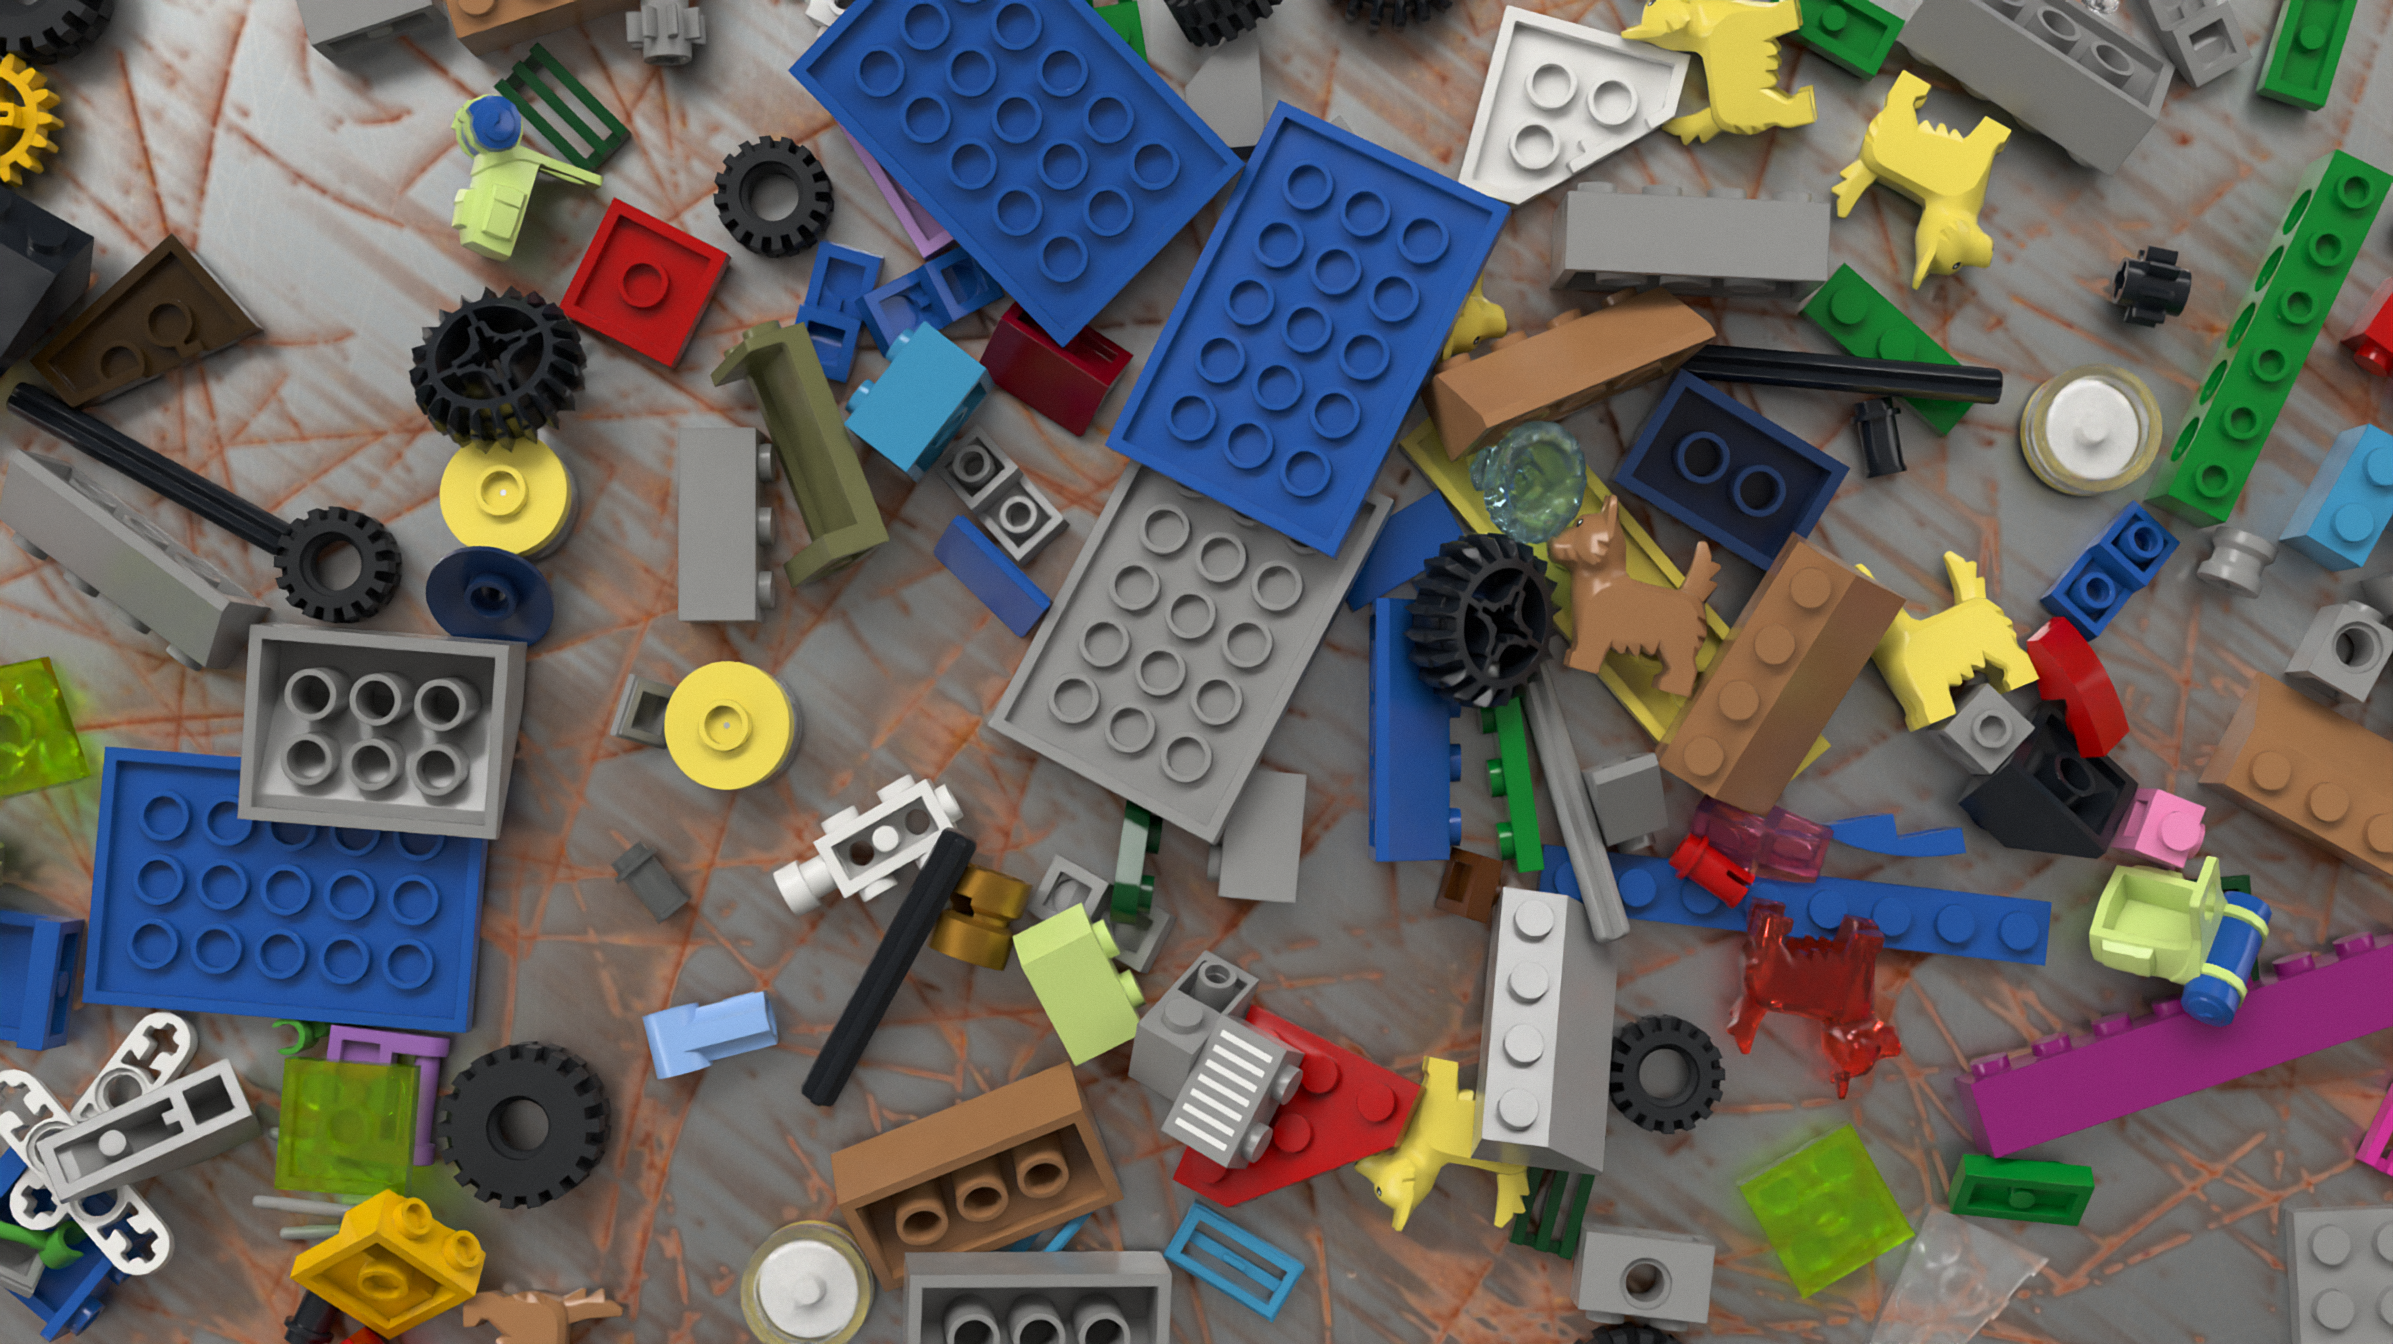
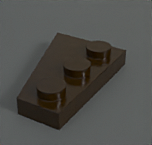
(144, 327)

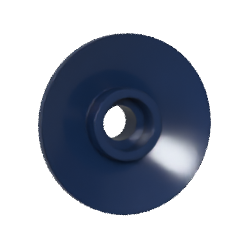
(490, 595)

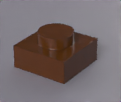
(1470, 885)

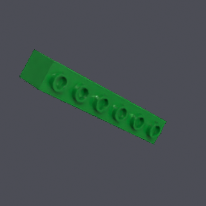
(2268, 339)

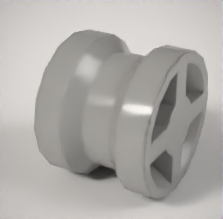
(2237, 562)

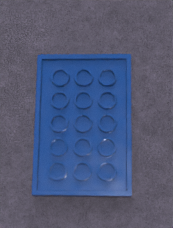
(1023, 139)
(1308, 328)
(273, 912)

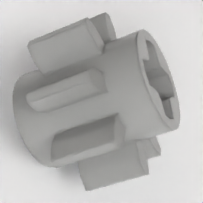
(666, 31)

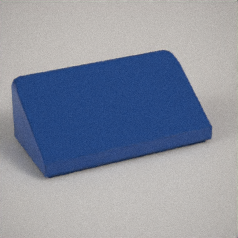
(992, 576)

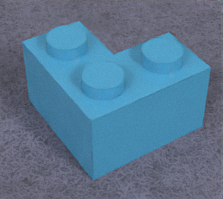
(2346, 501)

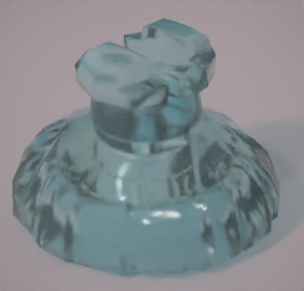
(1531, 481)

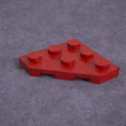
(1336, 1117)

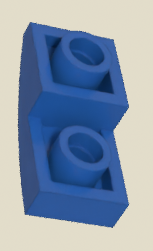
(2110, 570)

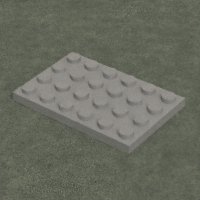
(1178, 648)

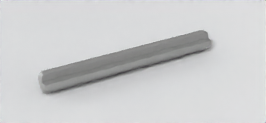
(1574, 810)

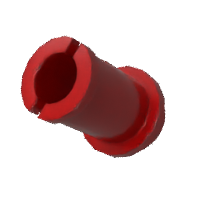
(1711, 869)

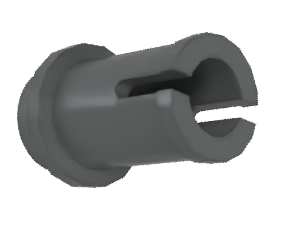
(649, 881)

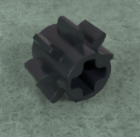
(2151, 286)

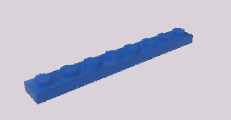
(1907, 915)

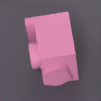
(2161, 828)

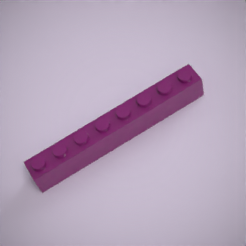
(2170, 1054)

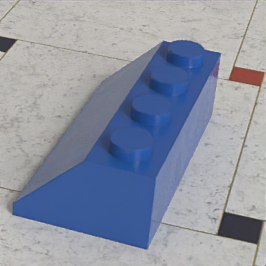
(1407, 748)

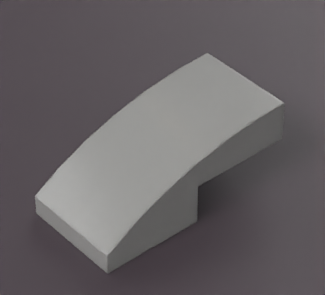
(2198, 36)
(1071, 884)

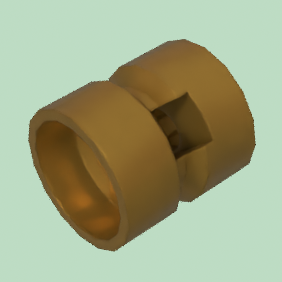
(980, 916)

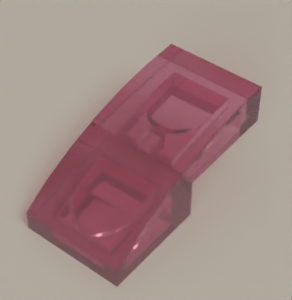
(1773, 848)

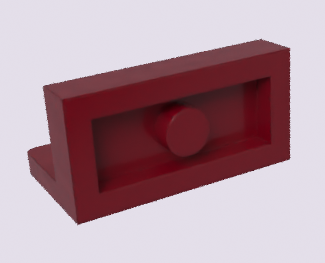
(1054, 380)

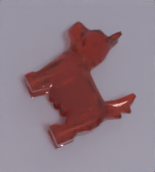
(1817, 982)

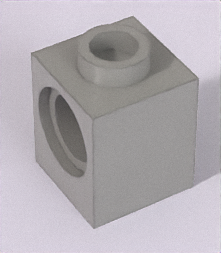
(2316, 657)
(1981, 730)

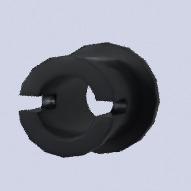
(1879, 436)
(311, 1321)

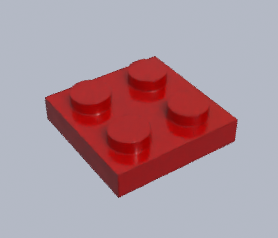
(644, 283)

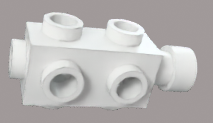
(887, 833)

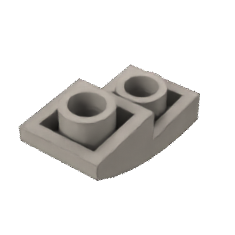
(1000, 495)

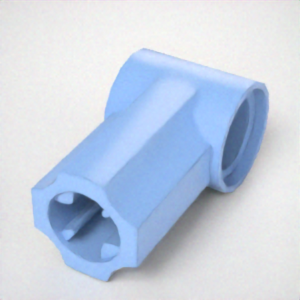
(694, 1036)

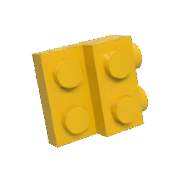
(392, 1265)

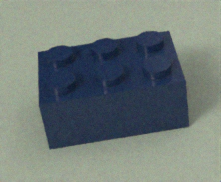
(1727, 470)

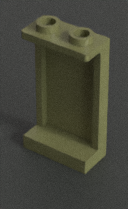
(810, 447)

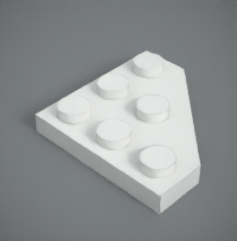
(1562, 103)

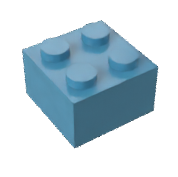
(918, 400)

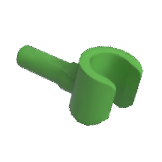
(308, 1032)
(50, 1245)

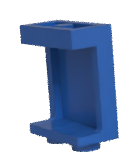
(37, 977)
(71, 1295)

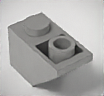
(1182, 1020)

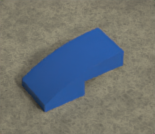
(933, 293)
(829, 310)
(1403, 546)
(1879, 835)

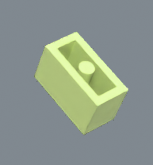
(1078, 982)

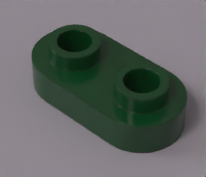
(1131, 888)

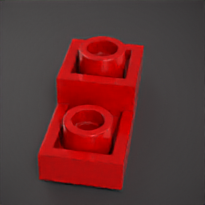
(2074, 673)

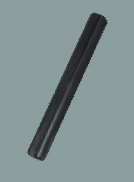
(1847, 374)
(148, 467)
(888, 966)

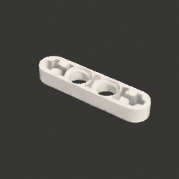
(97, 1101)
(118, 1244)

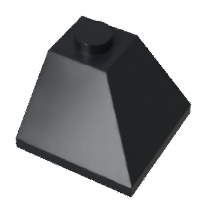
(2049, 794)

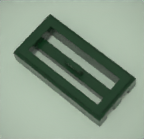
(525, 72)
(1542, 1239)

